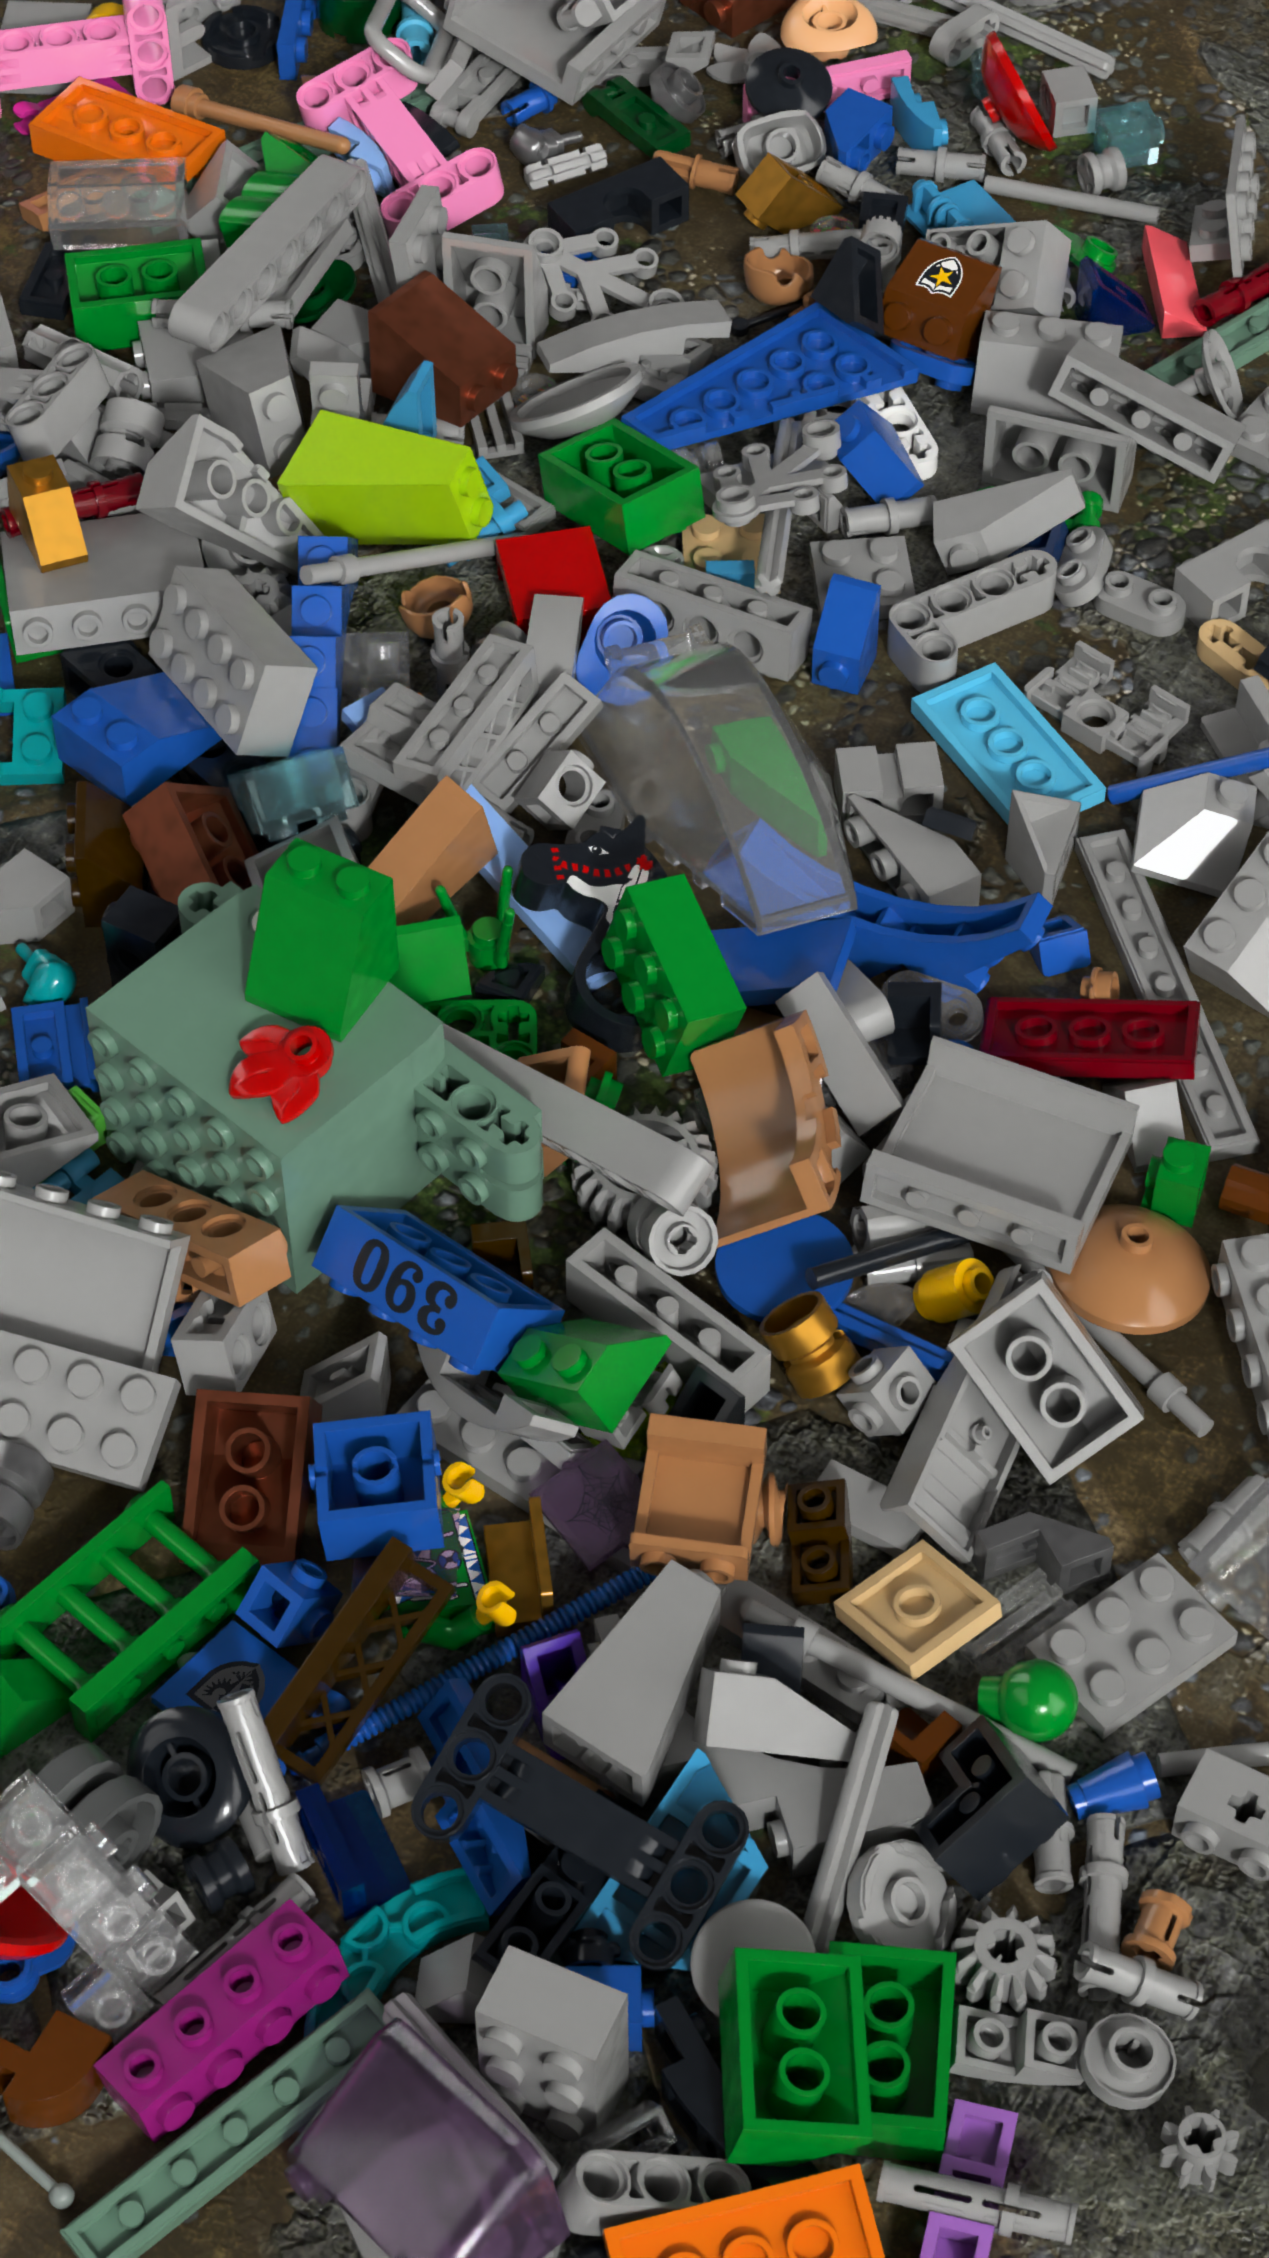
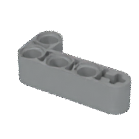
(937, 622)

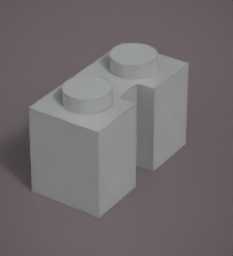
(898, 781)

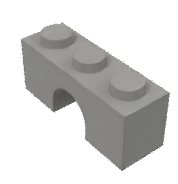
(1220, 579)

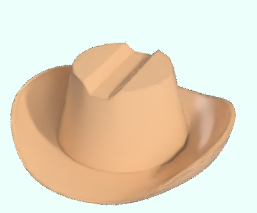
(828, 27)

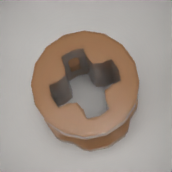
(1158, 1927)

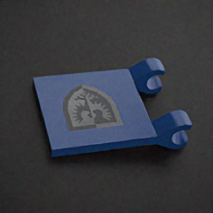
(234, 1663)

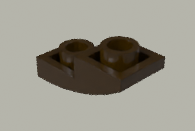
(820, 1541)

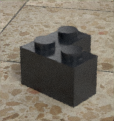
(993, 1815)

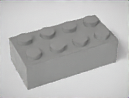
(232, 661)

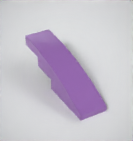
(977, 2151)

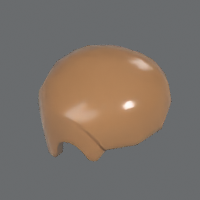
(779, 278)
(431, 595)

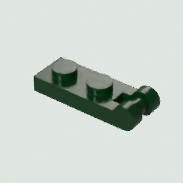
(636, 117)

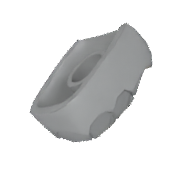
(787, 135)

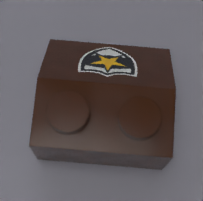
(940, 300)

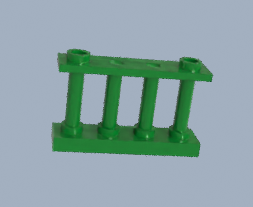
(141, 1659)

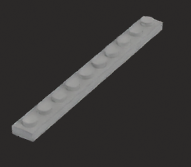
(516, 1469)

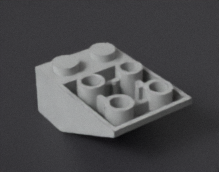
(1031, 259)

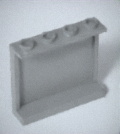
(531, 43)
(99, 600)
(1002, 1155)
(87, 1274)

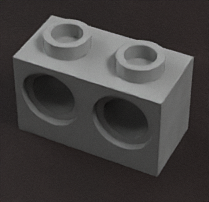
(222, 1343)

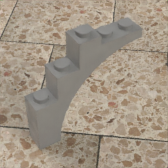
(789, 1796)

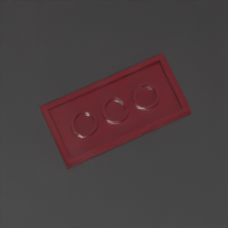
(1095, 1036)

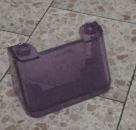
(425, 2160)

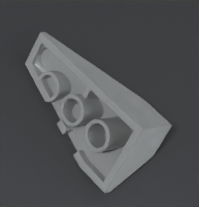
(220, 496)

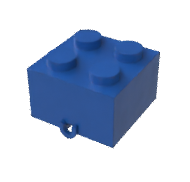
(377, 1483)

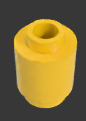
(953, 1290)

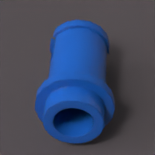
(529, 104)

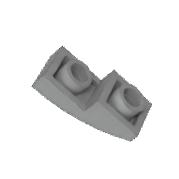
(313, 346)
(1020, 2050)

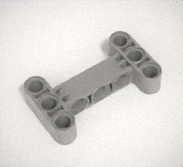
(51, 404)

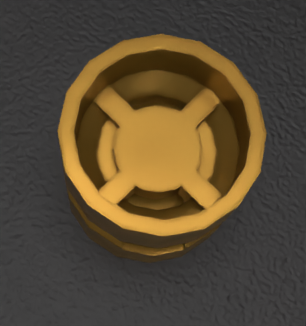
(807, 1341)

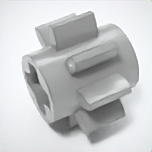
(1187, 2158)

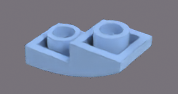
(364, 147)

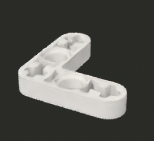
(899, 411)

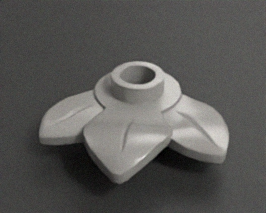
(734, 62)

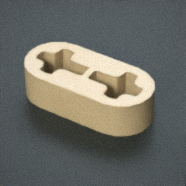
(1230, 659)

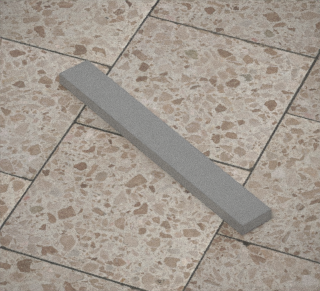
(1159, 974)

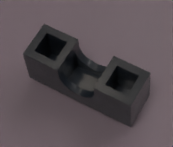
(642, 195)

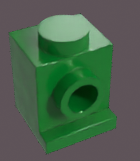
(1177, 1180)

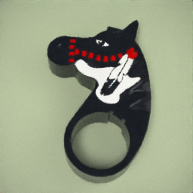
(586, 888)

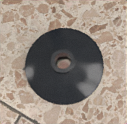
(773, 93)

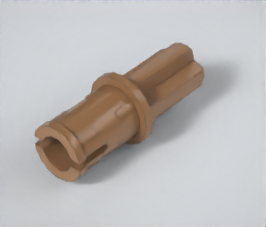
(702, 172)

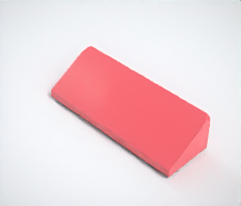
(1171, 283)

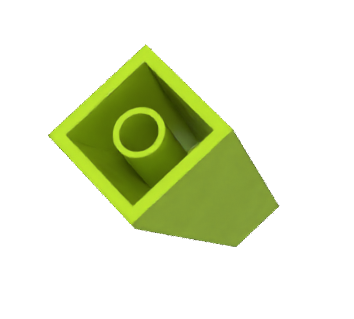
(386, 484)

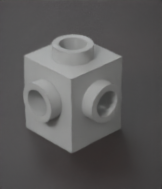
(886, 1391)

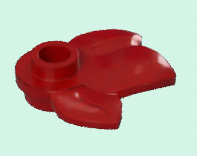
(278, 1070)

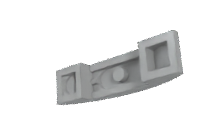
(685, 50)
(481, 1406)

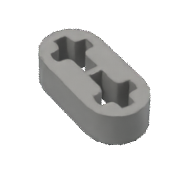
(963, 35)

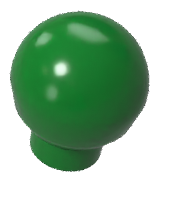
(1030, 1699)

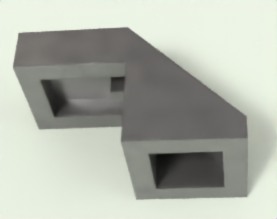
(1064, 1552)

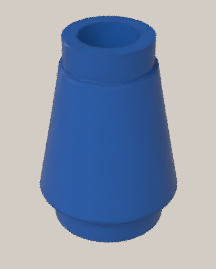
(1115, 1787)

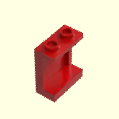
(552, 564)

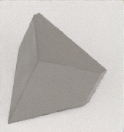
(1041, 840)

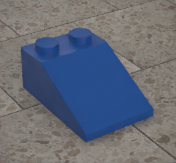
(131, 735)

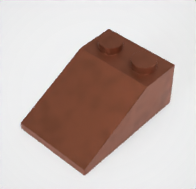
(250, 1473)

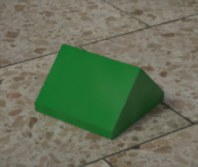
(432, 960)

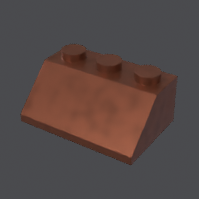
(190, 838)

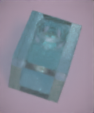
(1132, 130)

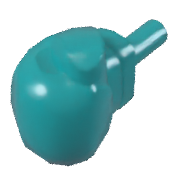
(47, 976)

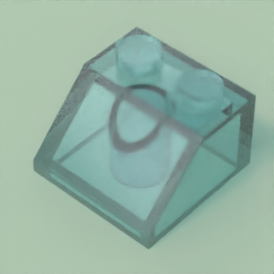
(295, 791)

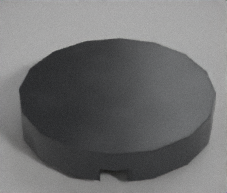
(242, 38)

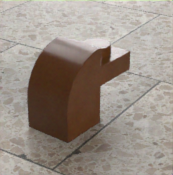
(57, 2074)

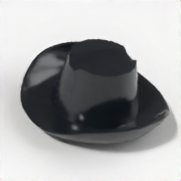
(193, 1770)

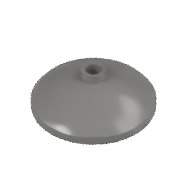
(578, 403)

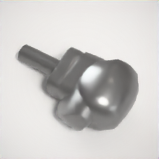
(537, 145)

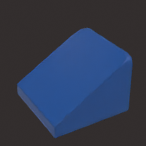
(1061, 947)

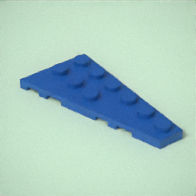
(780, 374)

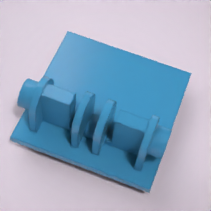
(955, 207)

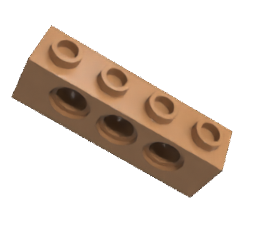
(227, 1249)

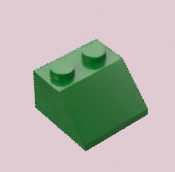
(584, 1368)

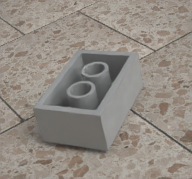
(553, 2043)

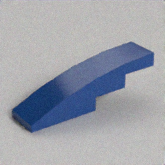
(493, 1845)

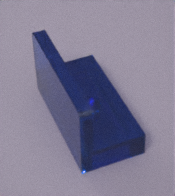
(351, 1850)

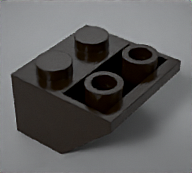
(100, 852)

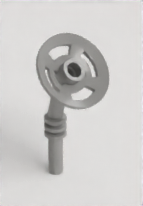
(1214, 377)

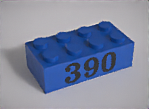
(430, 1286)

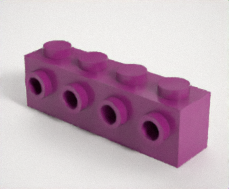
(222, 2021)

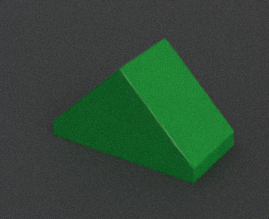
(28, 1701)

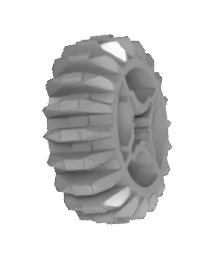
(611, 1202)

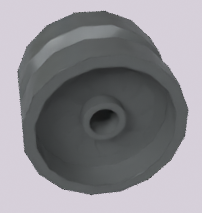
(98, 1791)

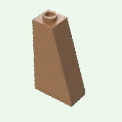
(438, 845)

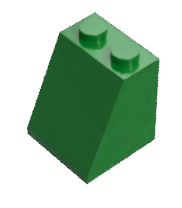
(322, 939)

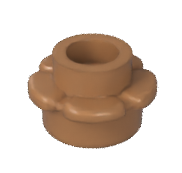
(1100, 985)

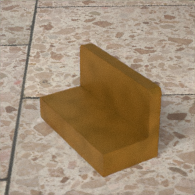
(520, 1561)

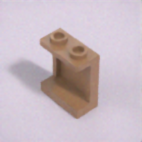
(699, 1497)

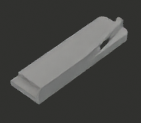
(957, 1452)

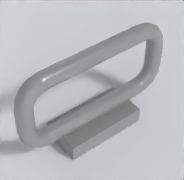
(444, 60)

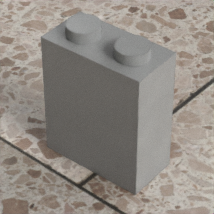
(171, 365)

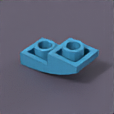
(914, 119)

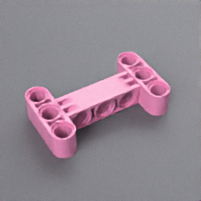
(93, 50)
(368, 96)

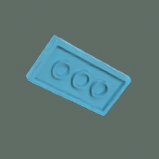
(1003, 741)

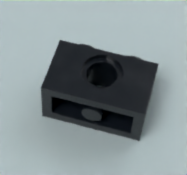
(137, 930)

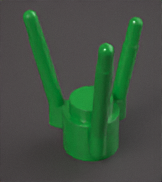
(488, 936)

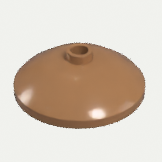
(1136, 1273)

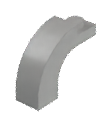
(340, 390)

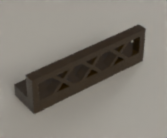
(339, 1645)

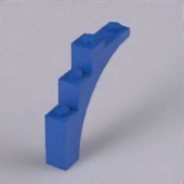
(320, 631)
(941, 940)

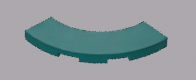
(399, 1932)

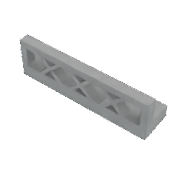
(471, 716)

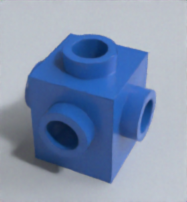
(290, 1603)

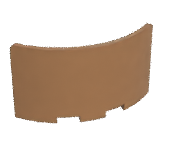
(769, 1126)

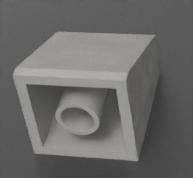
(256, 397)

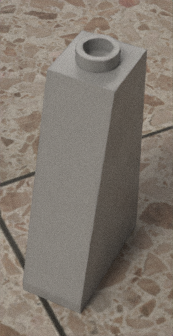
(635, 1686)

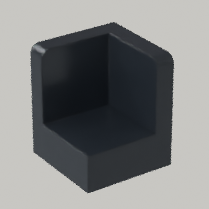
(916, 1019)

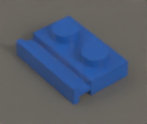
(54, 1041)

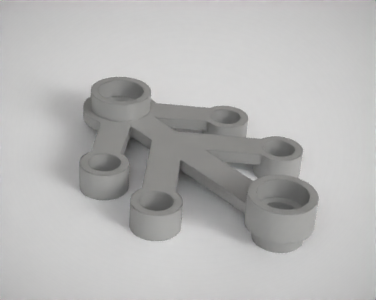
(596, 274)
(740, 503)

